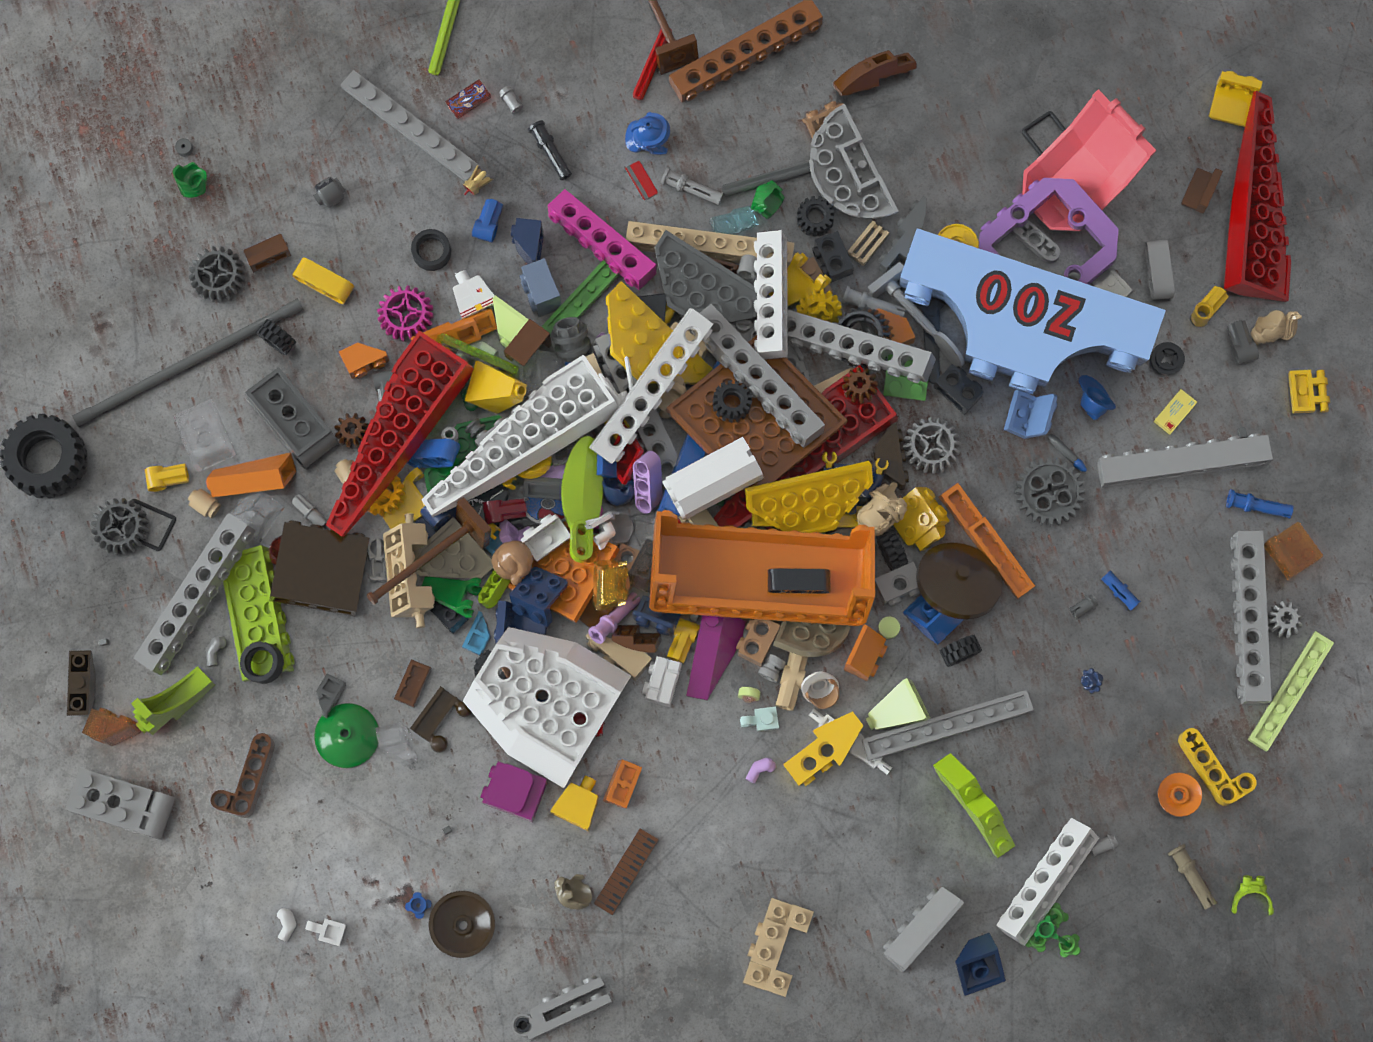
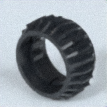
(862, 314)

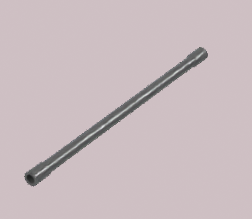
(91, 412)

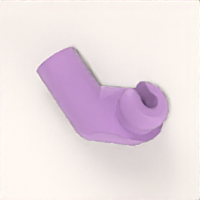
(759, 766)

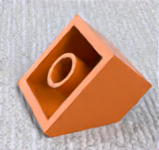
(865, 653)

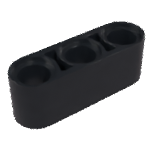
(799, 581)

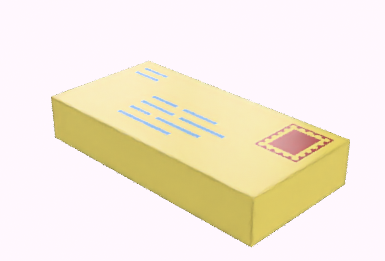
(1175, 411)

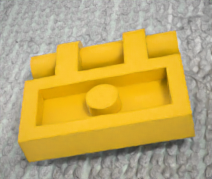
(1302, 391)

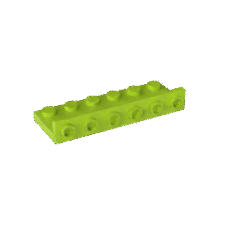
(252, 613)

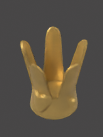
(475, 181)

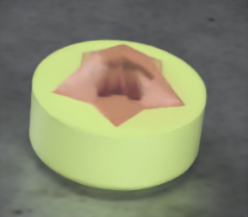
(749, 694)

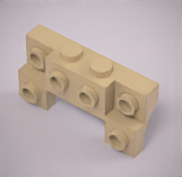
(768, 948)

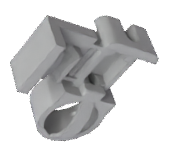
(378, 568)

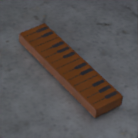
(626, 871)

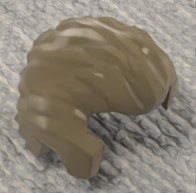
(573, 892)

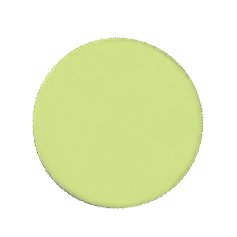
(889, 627)

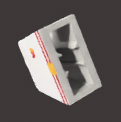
(472, 294)

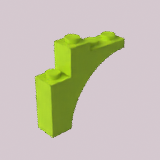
(173, 702)
(978, 806)

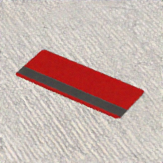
(641, 180)

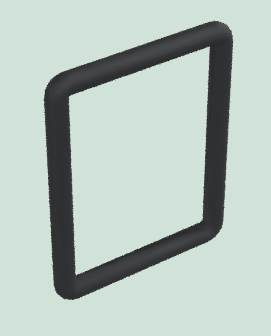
(1037, 121)
(157, 511)

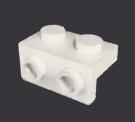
(546, 536)

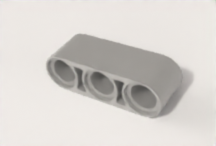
(1159, 269)

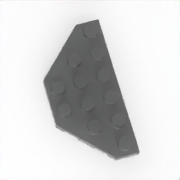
(697, 281)

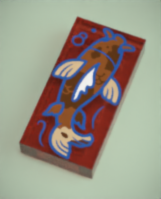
(468, 99)

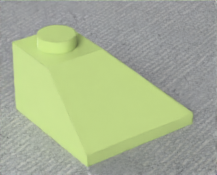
(508, 321)

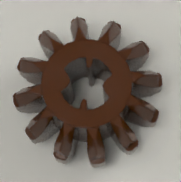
(868, 387)
(344, 430)

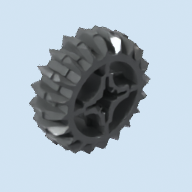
(201, 269)
(128, 523)

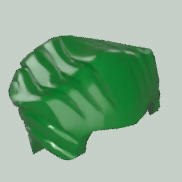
(190, 180)
(767, 199)

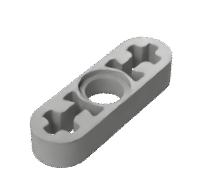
(1050, 245)

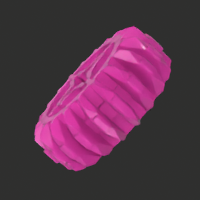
(389, 310)

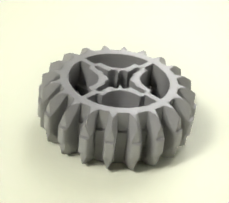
(925, 440)

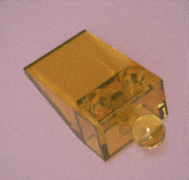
(609, 584)

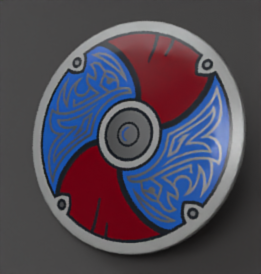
(539, 508)

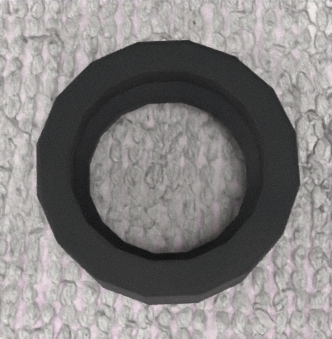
(426, 235)
(246, 658)

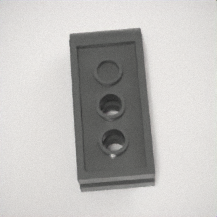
(301, 434)

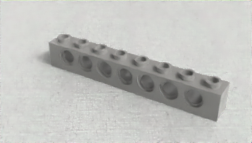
(918, 371)
(769, 380)
(660, 437)
(184, 597)
(1246, 692)

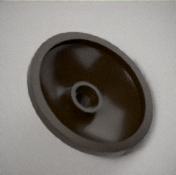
(448, 915)

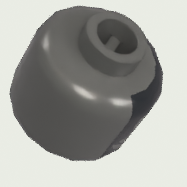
(329, 192)

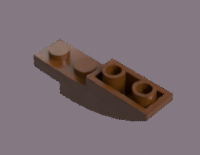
(869, 71)

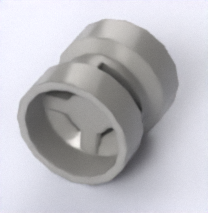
(771, 668)

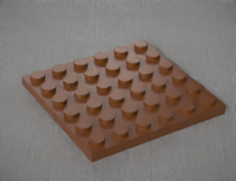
(767, 441)

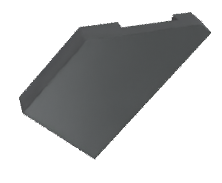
(329, 692)

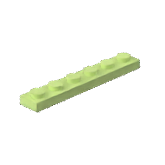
(1290, 691)

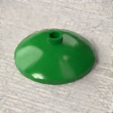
(349, 750)

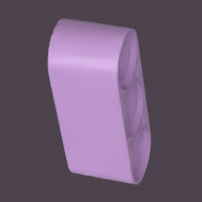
(647, 482)

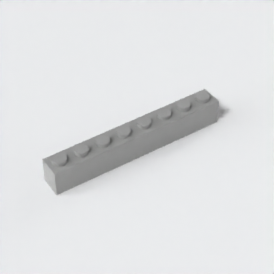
(1184, 461)

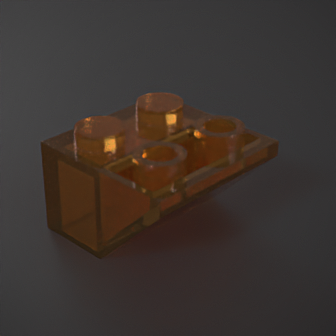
(109, 729)

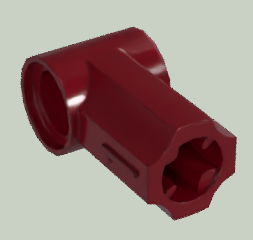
(500, 510)

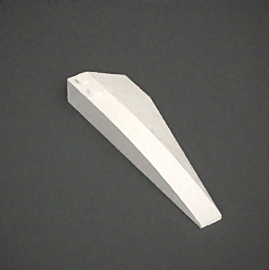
(552, 418)

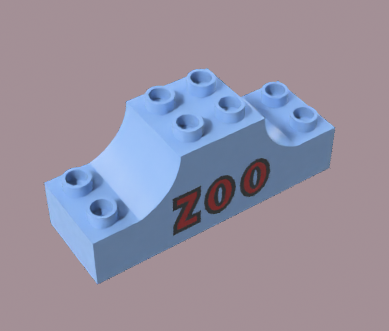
(1023, 316)

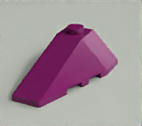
(713, 653)

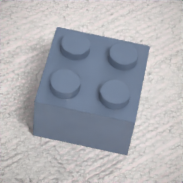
(540, 288)

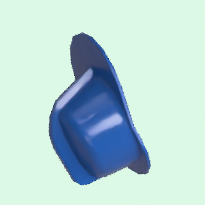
(1094, 397)

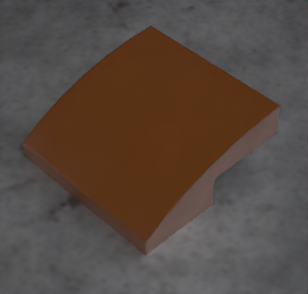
(631, 638)

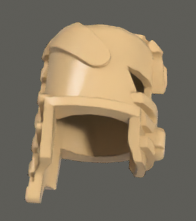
(882, 509)

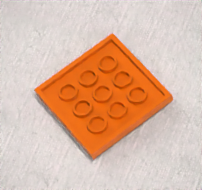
(578, 575)

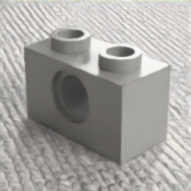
(885, 584)

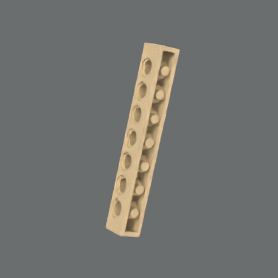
(713, 244)

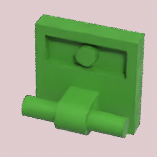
(903, 387)

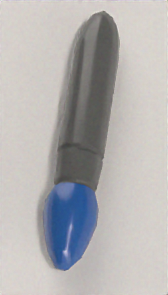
(1078, 463)

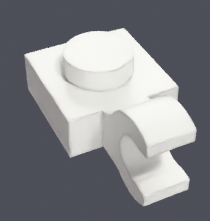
(330, 931)

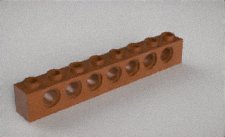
(804, 11)

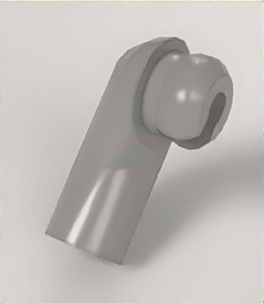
(212, 648)

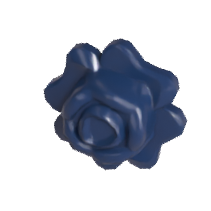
(1091, 680)

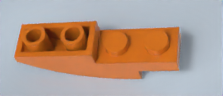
(468, 329)

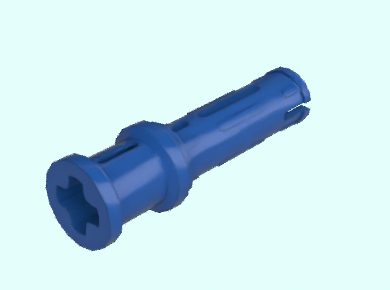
(1249, 502)

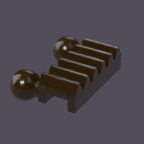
(434, 715)

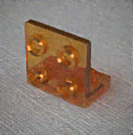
(1293, 550)

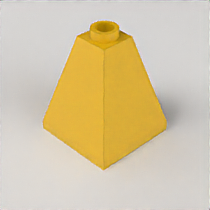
(494, 388)

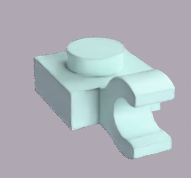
(764, 719)

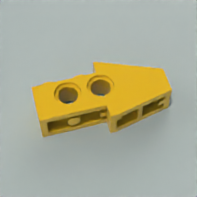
(839, 733)

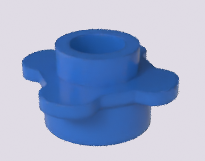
(417, 898)

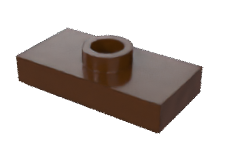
(412, 683)

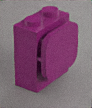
(514, 791)

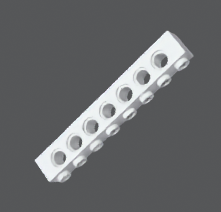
(702, 329)

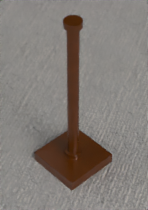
(676, 52)
(471, 523)

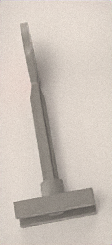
(888, 283)

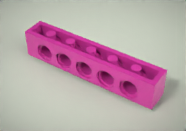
(567, 204)

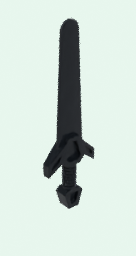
(932, 313)

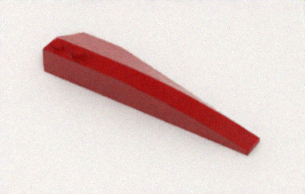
(1256, 233)
(413, 402)
(863, 424)

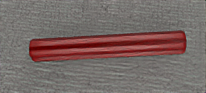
(649, 68)

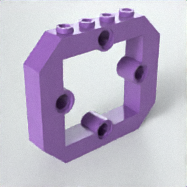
(1077, 202)

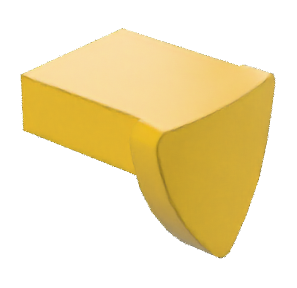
(929, 538)

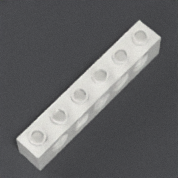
(777, 344)
(1039, 896)

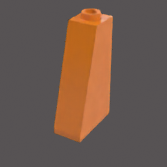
(252, 476)

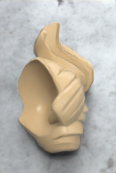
(1275, 326)
(667, 398)

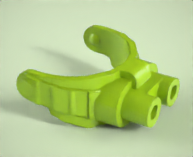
(1252, 886)

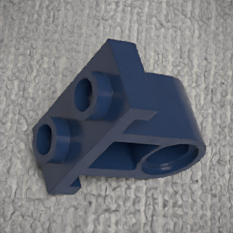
(433, 524)

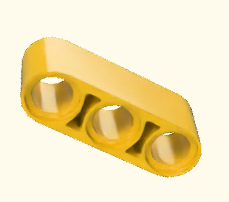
(323, 280)

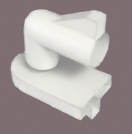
(609, 531)

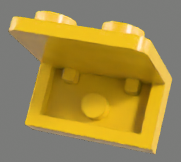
(1233, 97)
(921, 515)

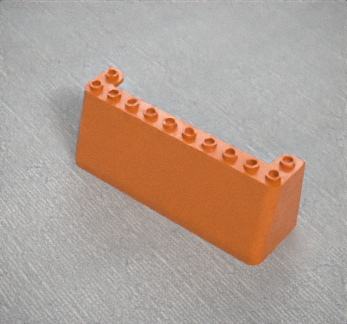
(727, 568)

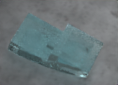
(734, 222)

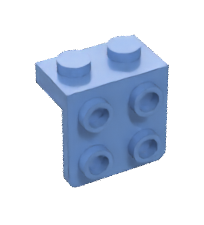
(1030, 415)

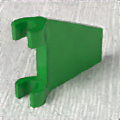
(453, 592)

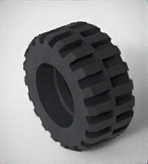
(25, 437)

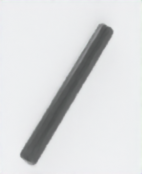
(776, 176)

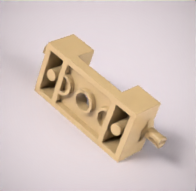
(399, 549)

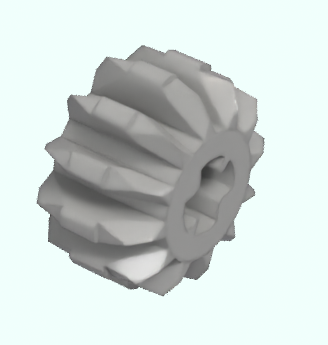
(1287, 611)

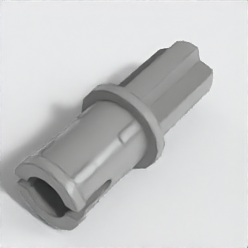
(310, 512)

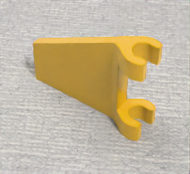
(799, 282)
(412, 500)

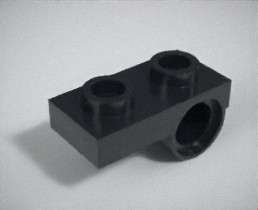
(449, 618)

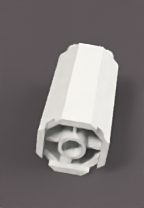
(713, 478)

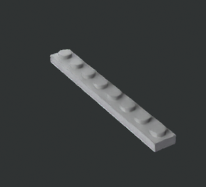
(409, 125)
(947, 725)

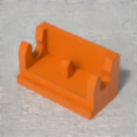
(622, 783)

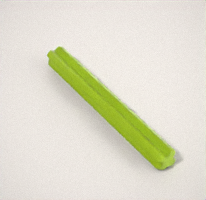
(443, 37)

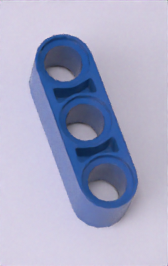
(435, 454)

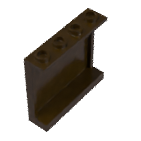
(319, 568)

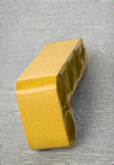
(1213, 764)

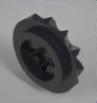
(1167, 349)

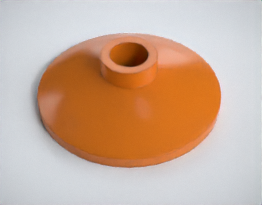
(1190, 792)

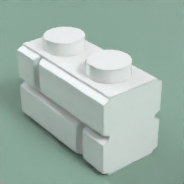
(662, 681)

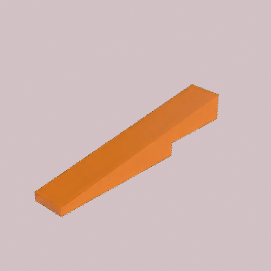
(986, 539)

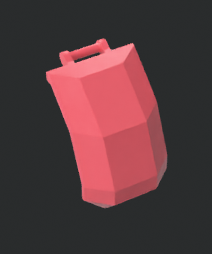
(1098, 151)

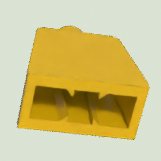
(577, 804)

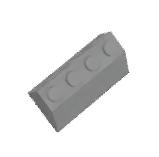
(922, 929)

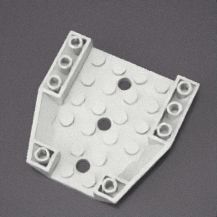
(544, 732)

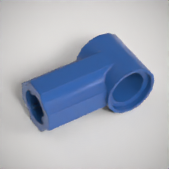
(486, 226)

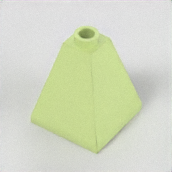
(899, 708)

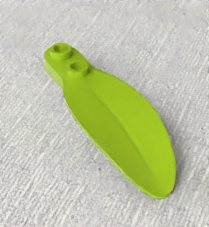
(581, 497)

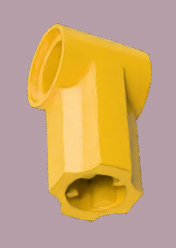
(1209, 306)
(160, 477)
(685, 635)

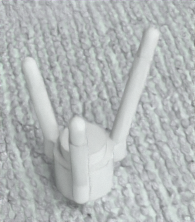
(618, 397)

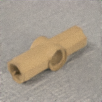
(791, 681)

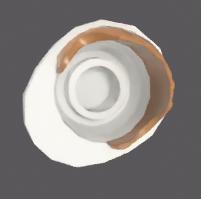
(821, 689)

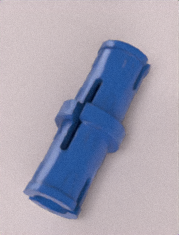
(1120, 590)

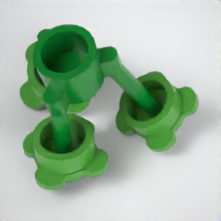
(1047, 930)

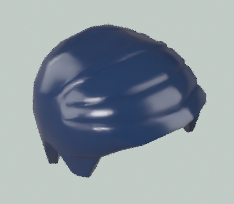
(616, 492)

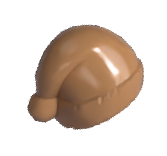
(512, 561)

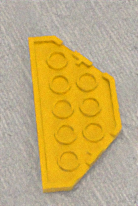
(641, 334)
(811, 500)

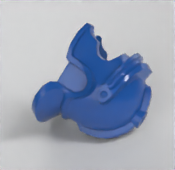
(650, 137)

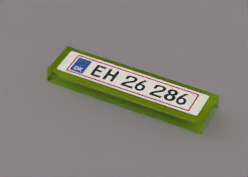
(477, 354)

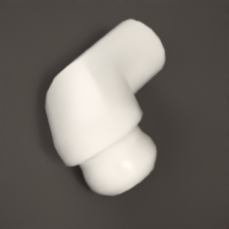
(288, 923)

